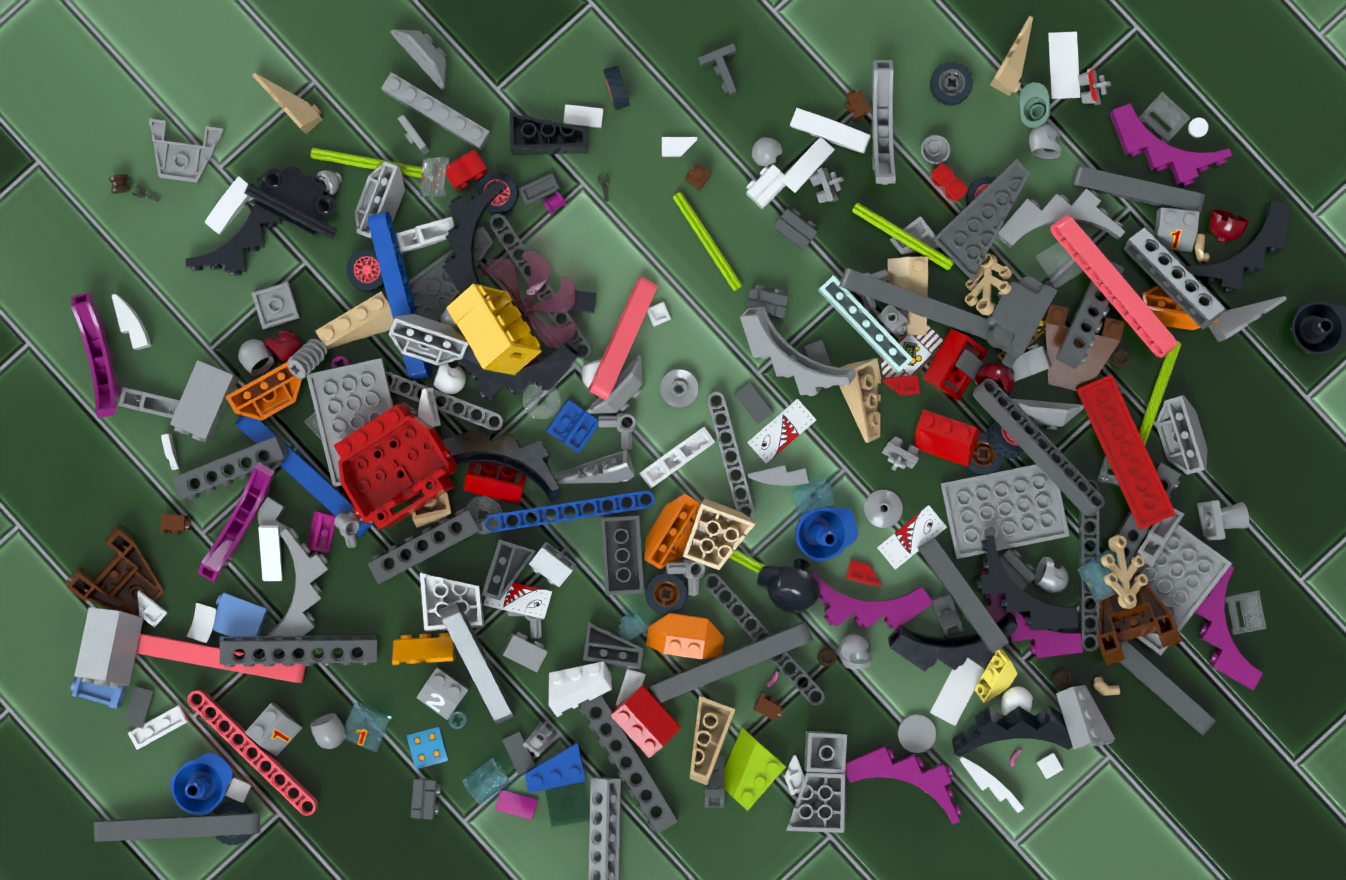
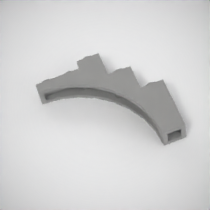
(882, 122)
(1082, 210)
(786, 360)
(307, 568)

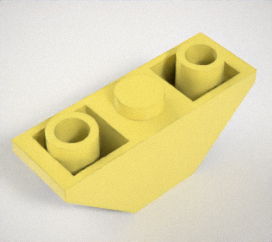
(996, 677)

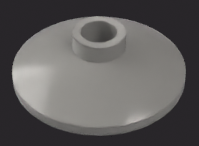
(676, 378)
(875, 515)

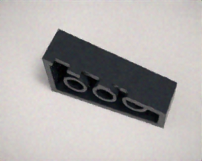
(542, 137)

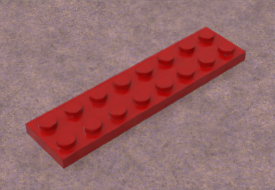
(1125, 452)

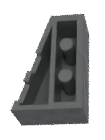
(505, 567)
(611, 649)

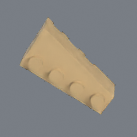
(710, 733)

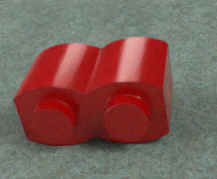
(465, 170)
(952, 187)

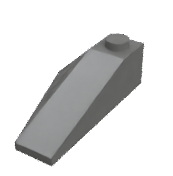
(1238, 318)
(603, 470)

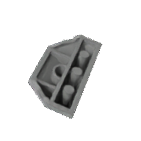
(424, 53)
(380, 194)
(427, 339)
(626, 387)
(1048, 413)
(1182, 435)

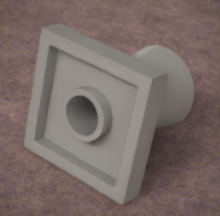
(1216, 519)

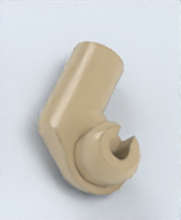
(1201, 256)
(1105, 690)

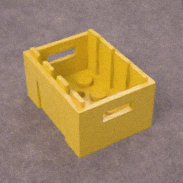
(494, 329)

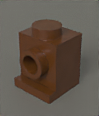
(857, 104)
(698, 177)
(174, 523)
(768, 707)

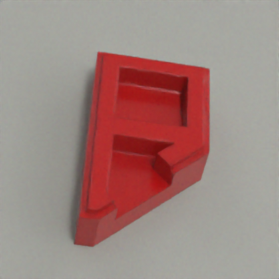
(903, 384)
(862, 573)

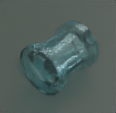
(455, 725)

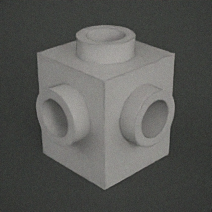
(893, 320)

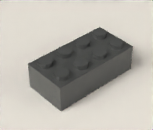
(622, 555)

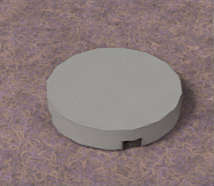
(916, 733)

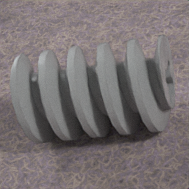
(307, 358)

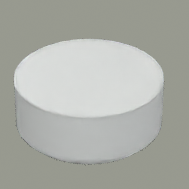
(1198, 127)

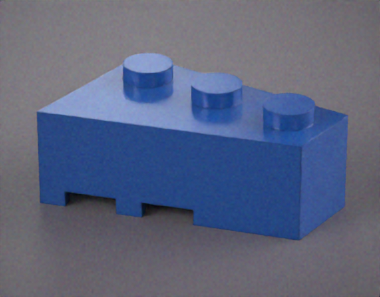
(557, 771)

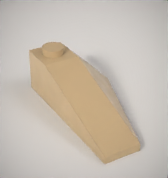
(1011, 69)
(296, 108)
(433, 511)

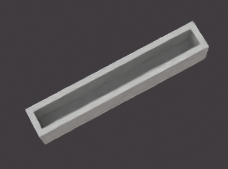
(436, 111)

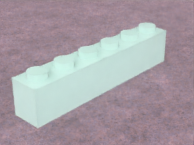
(865, 324)

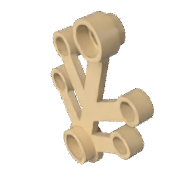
(989, 263)
(1126, 594)

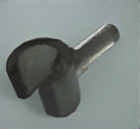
(605, 187)
(143, 193)

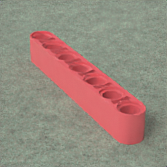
(622, 338)

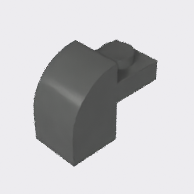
(947, 615)

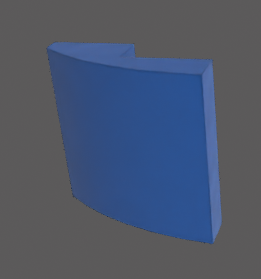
(573, 426)

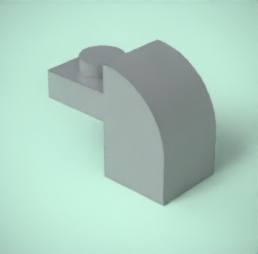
(270, 513)

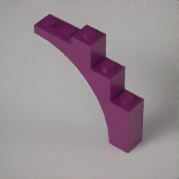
(1183, 164)
(98, 353)
(238, 524)
(897, 611)
(1215, 632)
(1045, 642)
(908, 769)

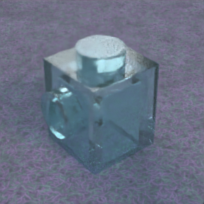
(631, 626)

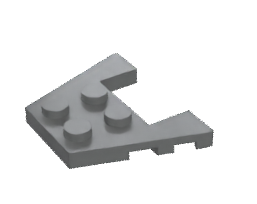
(182, 160)

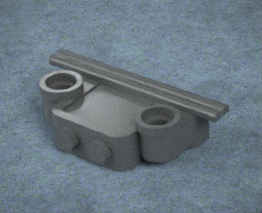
(1018, 316)

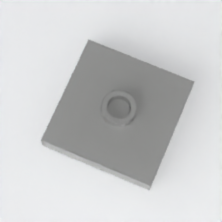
(412, 135)
(275, 305)

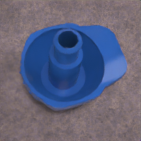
(825, 532)
(201, 783)

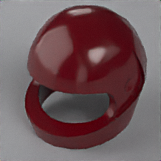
(284, 345)

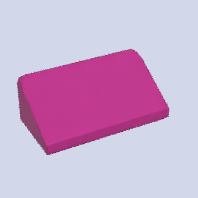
(321, 532)
(516, 804)

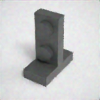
(720, 68)
(715, 790)

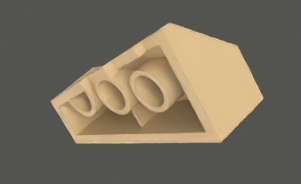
(358, 323)

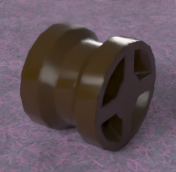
(119, 184)

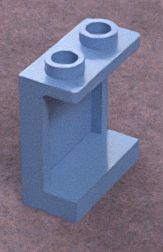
(238, 616)
(104, 695)

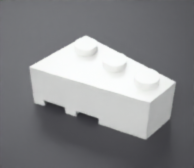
(576, 685)

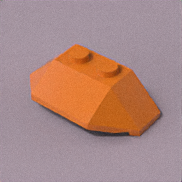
(1168, 310)
(266, 394)
(671, 531)
(685, 636)

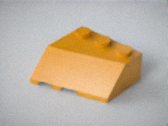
(423, 649)

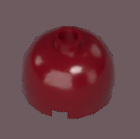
(1226, 225)
(999, 374)

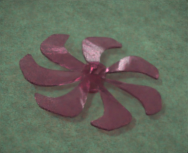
(560, 302)

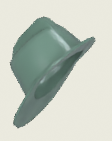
(1034, 105)

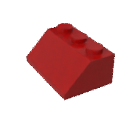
(944, 373)
(946, 438)
(495, 481)
(645, 721)

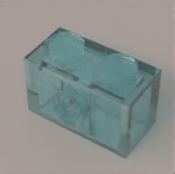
(813, 497)
(486, 781)

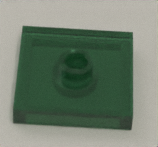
(567, 804)

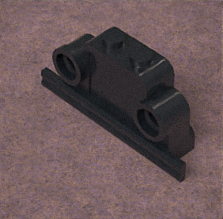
(294, 199)

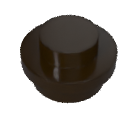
(1120, 358)
(826, 657)
(1062, 679)

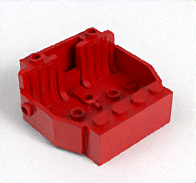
(375, 482)

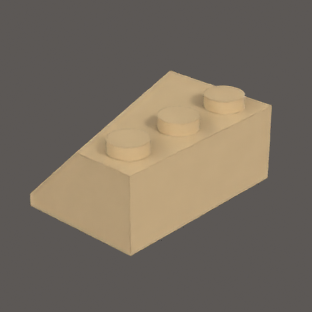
(716, 534)

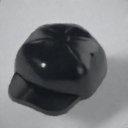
(1319, 327)
(790, 587)

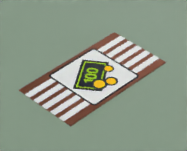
(920, 348)

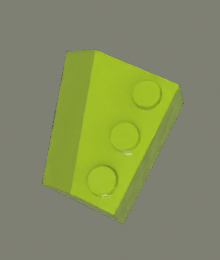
(750, 770)

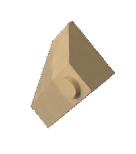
(911, 275)
(863, 397)

